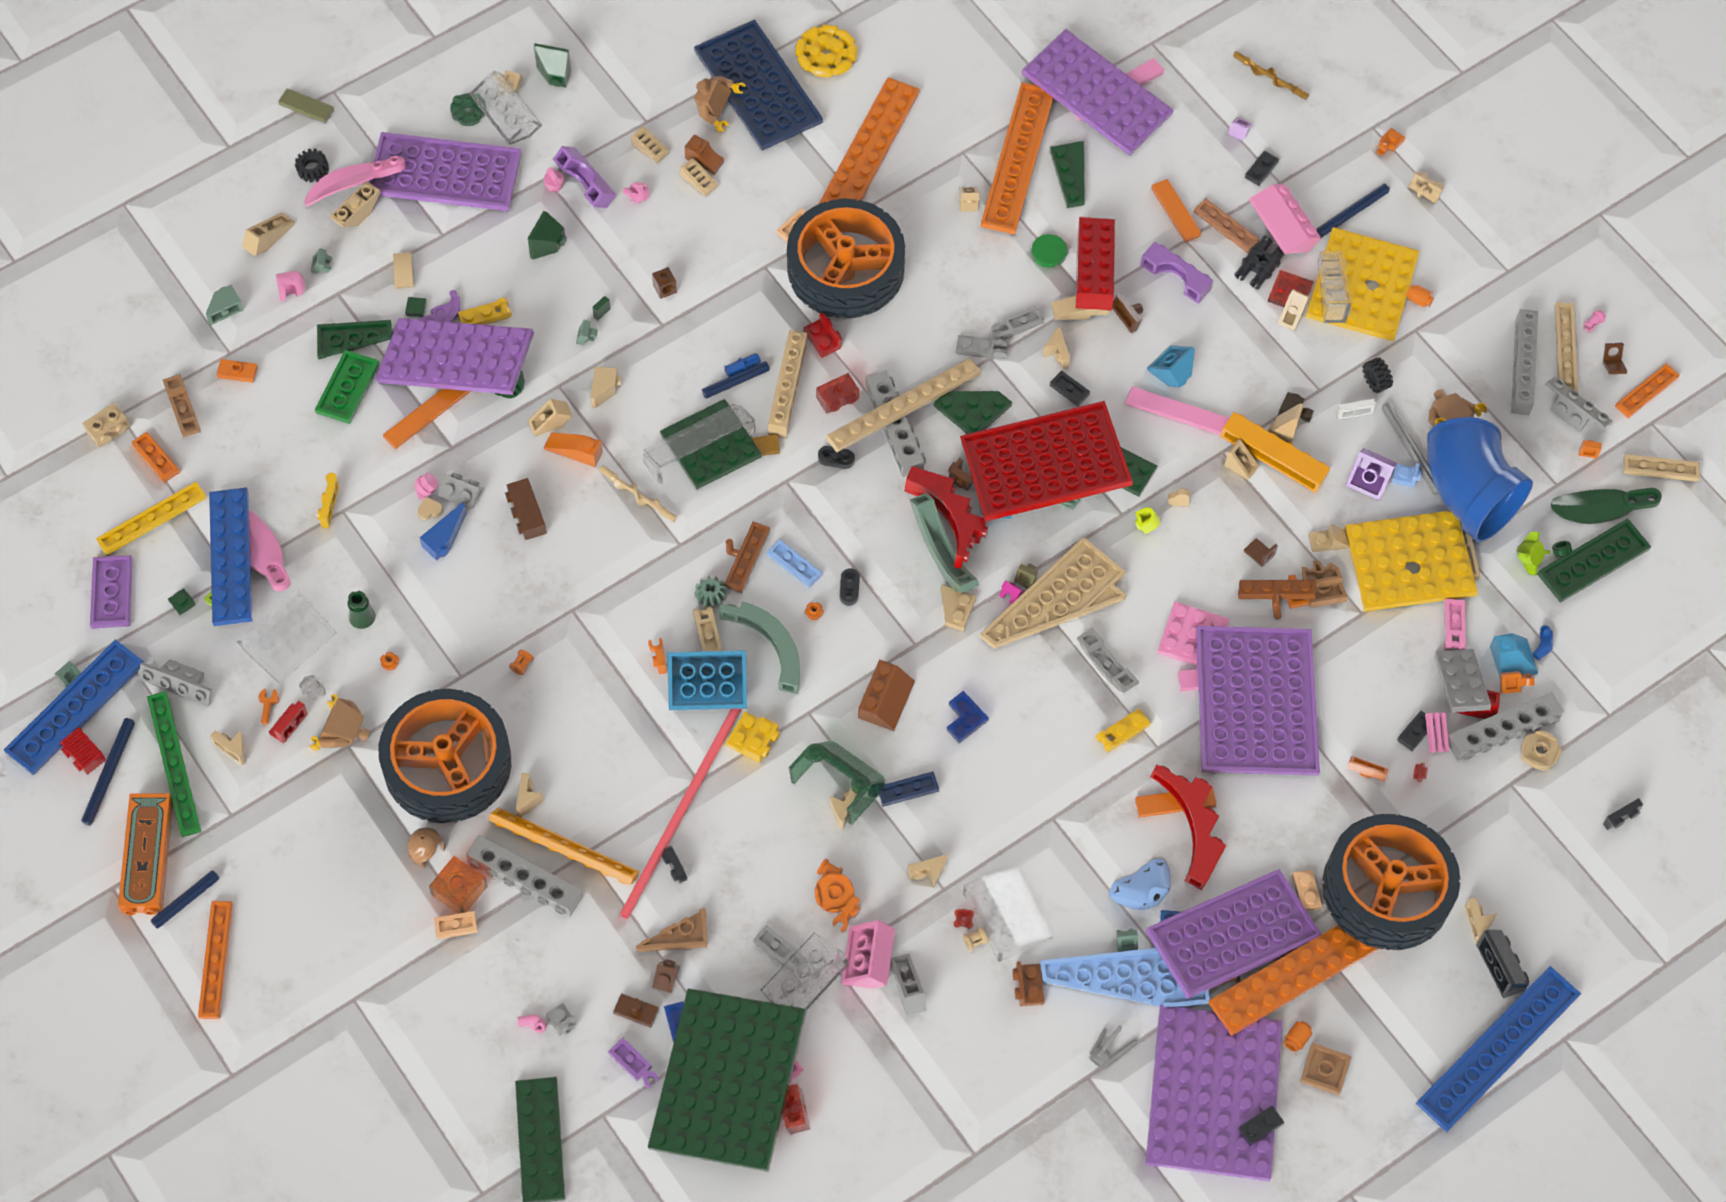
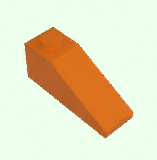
(576, 447)

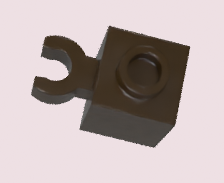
(1291, 401)

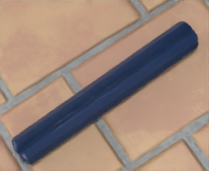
(735, 379)
(184, 899)

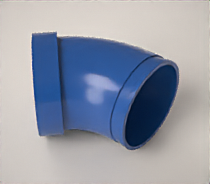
(1474, 475)

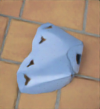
(1143, 886)

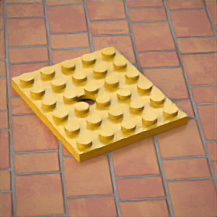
(1367, 259)
(1386, 546)

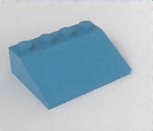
(707, 680)

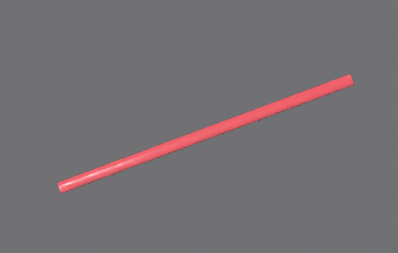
(679, 813)

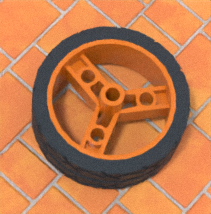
(826, 224)
(465, 797)
(1373, 924)

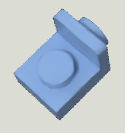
(1406, 475)

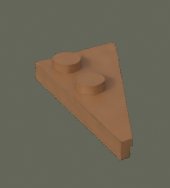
(686, 934)

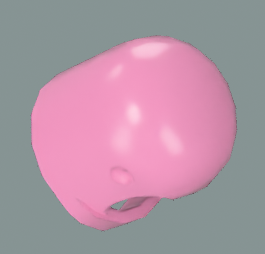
(290, 283)

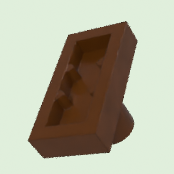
(1127, 313)
(636, 1010)

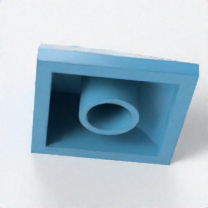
(1174, 365)
(1512, 654)

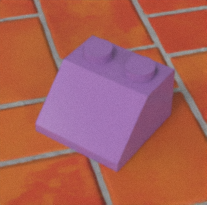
(1371, 474)

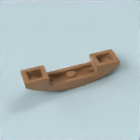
(181, 405)

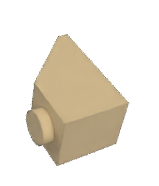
(604, 385)
(550, 417)

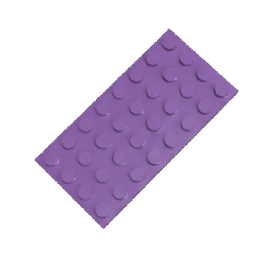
(1097, 92)
(449, 171)
(455, 356)
(1233, 933)

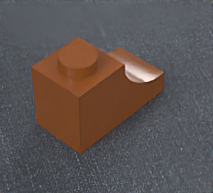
(703, 153)

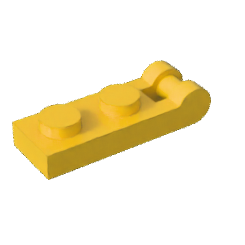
(486, 313)
(328, 499)
(1123, 730)

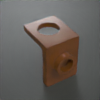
(1614, 363)
(1259, 552)

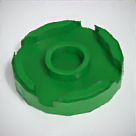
(1049, 250)

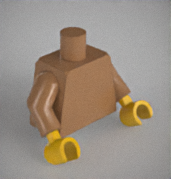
(712, 97)
(1452, 407)
(341, 725)

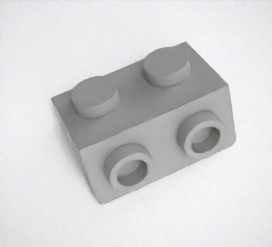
(460, 490)

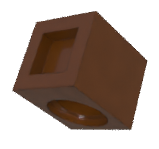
(664, 283)

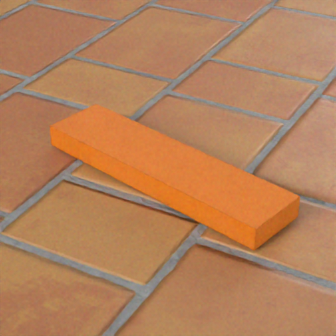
(1176, 210)
(1647, 390)
(1165, 804)

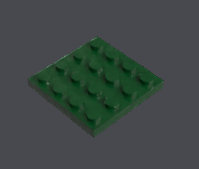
(717, 457)

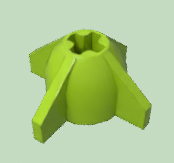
(1531, 552)

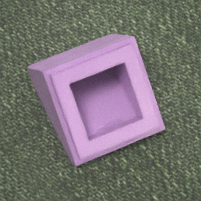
(1239, 128)

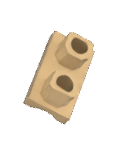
(1426, 187)

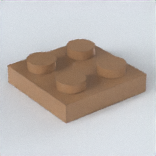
(1325, 1069)

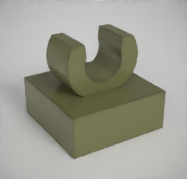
(1026, 575)

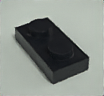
(1261, 168)
(1069, 388)
(1414, 732)
(1617, 818)
(1261, 1125)

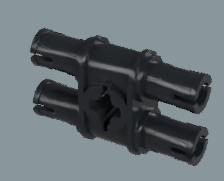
(1260, 262)

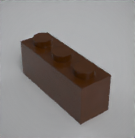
(525, 509)

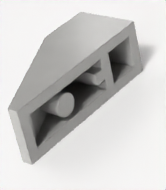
(908, 984)

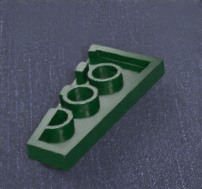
(1069, 167)
(337, 337)

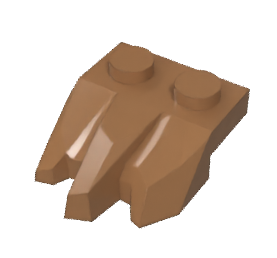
(1329, 584)

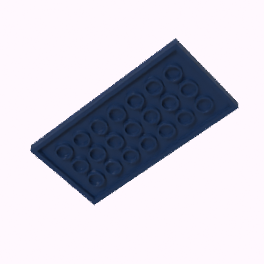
(773, 100)

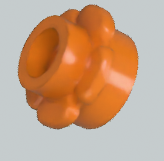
(811, 614)
(389, 665)

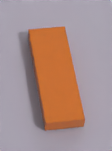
(155, 457)

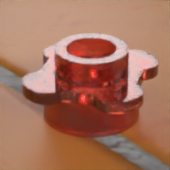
(960, 913)

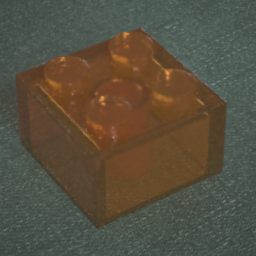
(458, 885)

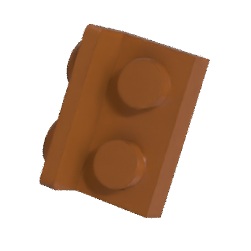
(1029, 984)

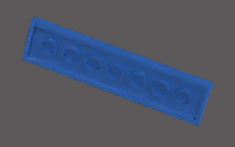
(230, 557)
(74, 707)

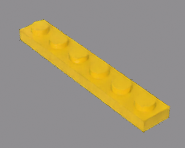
(151, 518)

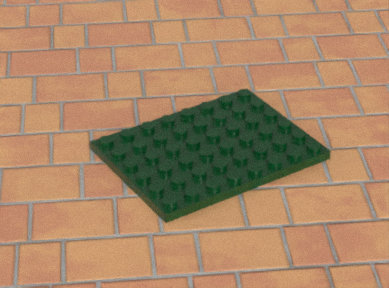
(727, 1079)

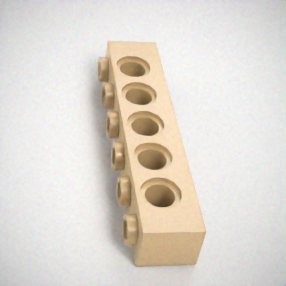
(787, 384)

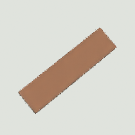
(1226, 225)

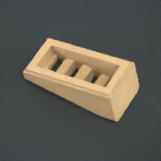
(641, 136)
(692, 167)

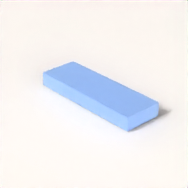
(794, 563)

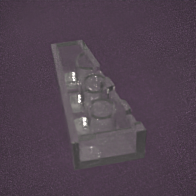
(1334, 287)

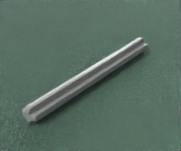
(1409, 444)

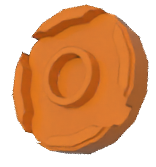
(833, 892)

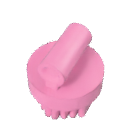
(553, 180)
(638, 192)
(425, 485)

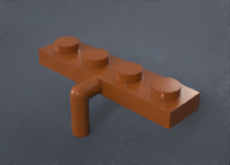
(746, 556)
(1277, 590)

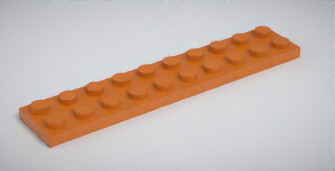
(872, 141)
(1017, 159)
(1288, 978)

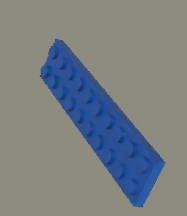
(1498, 1049)

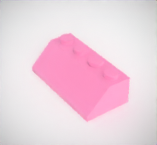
(1285, 219)

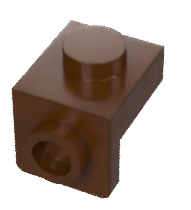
(962, 479)
(665, 975)

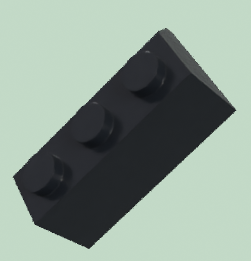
(1502, 963)

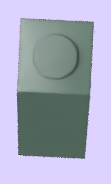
(223, 305)

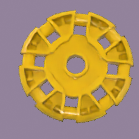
(826, 42)

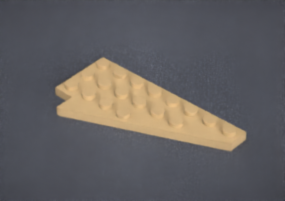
(1070, 589)

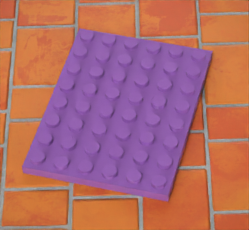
(1257, 700)
(1208, 1089)

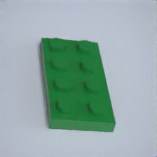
(347, 386)

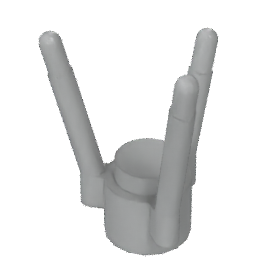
(1100, 1055)

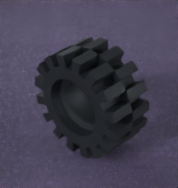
(308, 157)
(1377, 375)

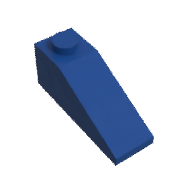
(441, 536)

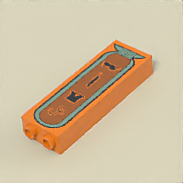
(145, 853)

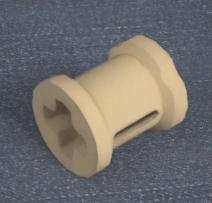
(975, 938)

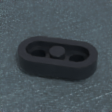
(836, 458)
(849, 588)
(677, 872)

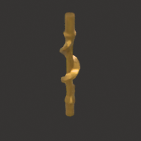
(1271, 73)

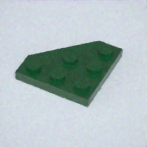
(973, 409)

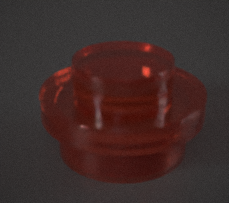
(1420, 772)

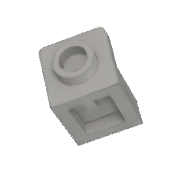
(561, 1019)

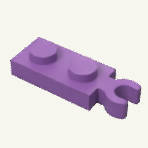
(632, 1062)

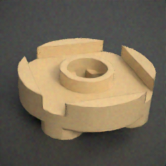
(1533, 758)

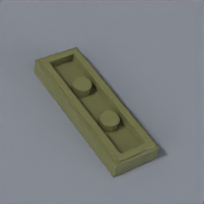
(306, 105)

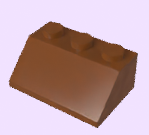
(885, 695)

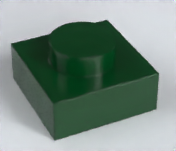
(181, 601)

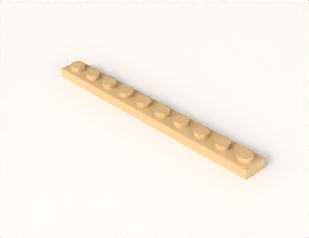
(903, 405)

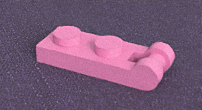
(1454, 624)

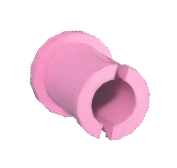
(1596, 318)

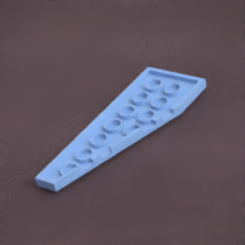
(1123, 975)

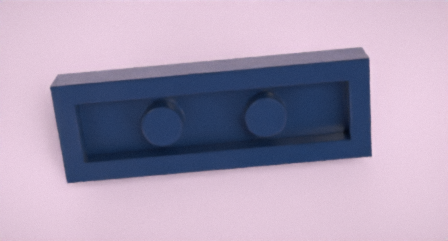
(909, 789)

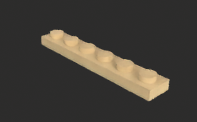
(1566, 344)

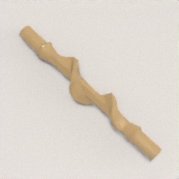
(640, 498)

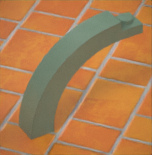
(939, 544)
(775, 633)

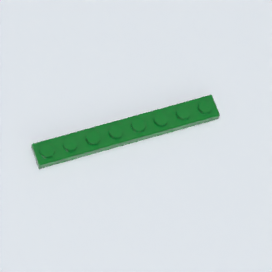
(174, 764)

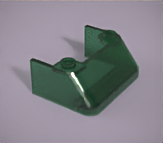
(865, 780)

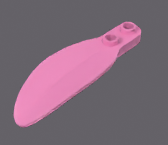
(353, 176)
(267, 554)

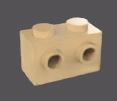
(106, 425)

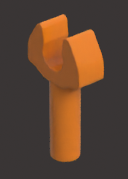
(268, 702)

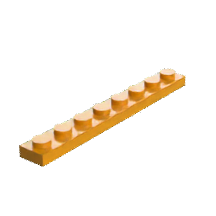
(565, 846)

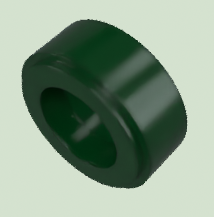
(1562, 548)

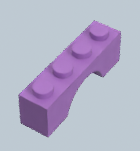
(575, 164)
(1159, 259)

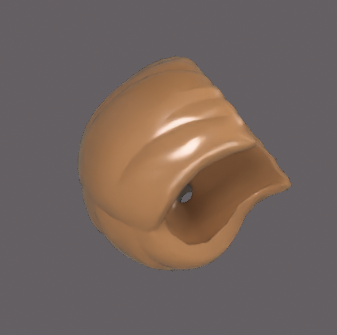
(423, 845)

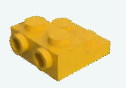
(753, 736)

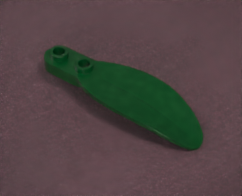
(1603, 504)

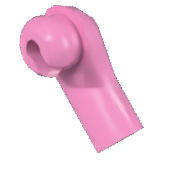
(533, 1021)

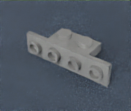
(1575, 408)
(178, 680)

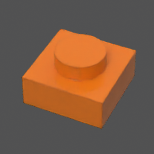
(1590, 449)

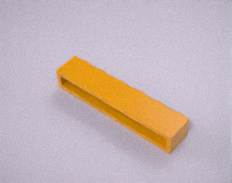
(1276, 452)

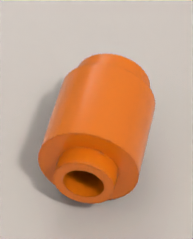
(1420, 295)
(1298, 1036)

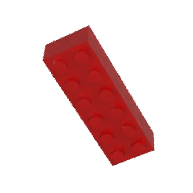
(1095, 263)

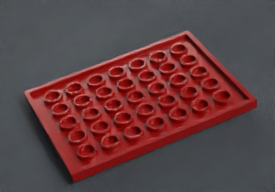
(1045, 461)

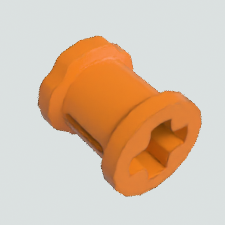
(525, 658)
(827, 867)

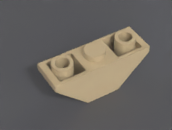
(357, 206)

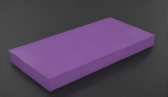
(111, 591)

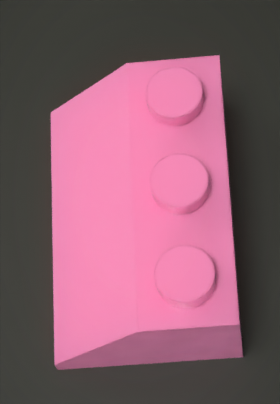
(868, 955)

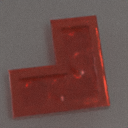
(1285, 284)

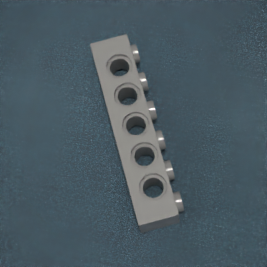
(1524, 362)
(880, 383)
(1546, 704)
(484, 848)

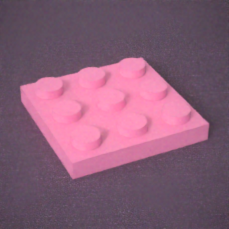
(1180, 631)

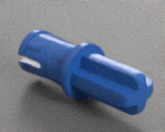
(741, 364)

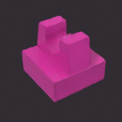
(1012, 589)

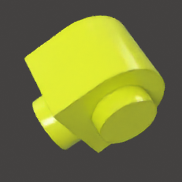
(1147, 520)

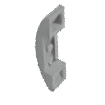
(1105, 662)

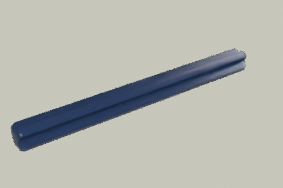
(1352, 210)
(107, 771)

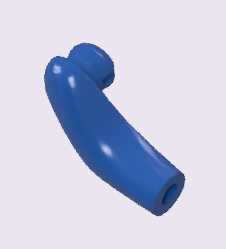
(1546, 644)

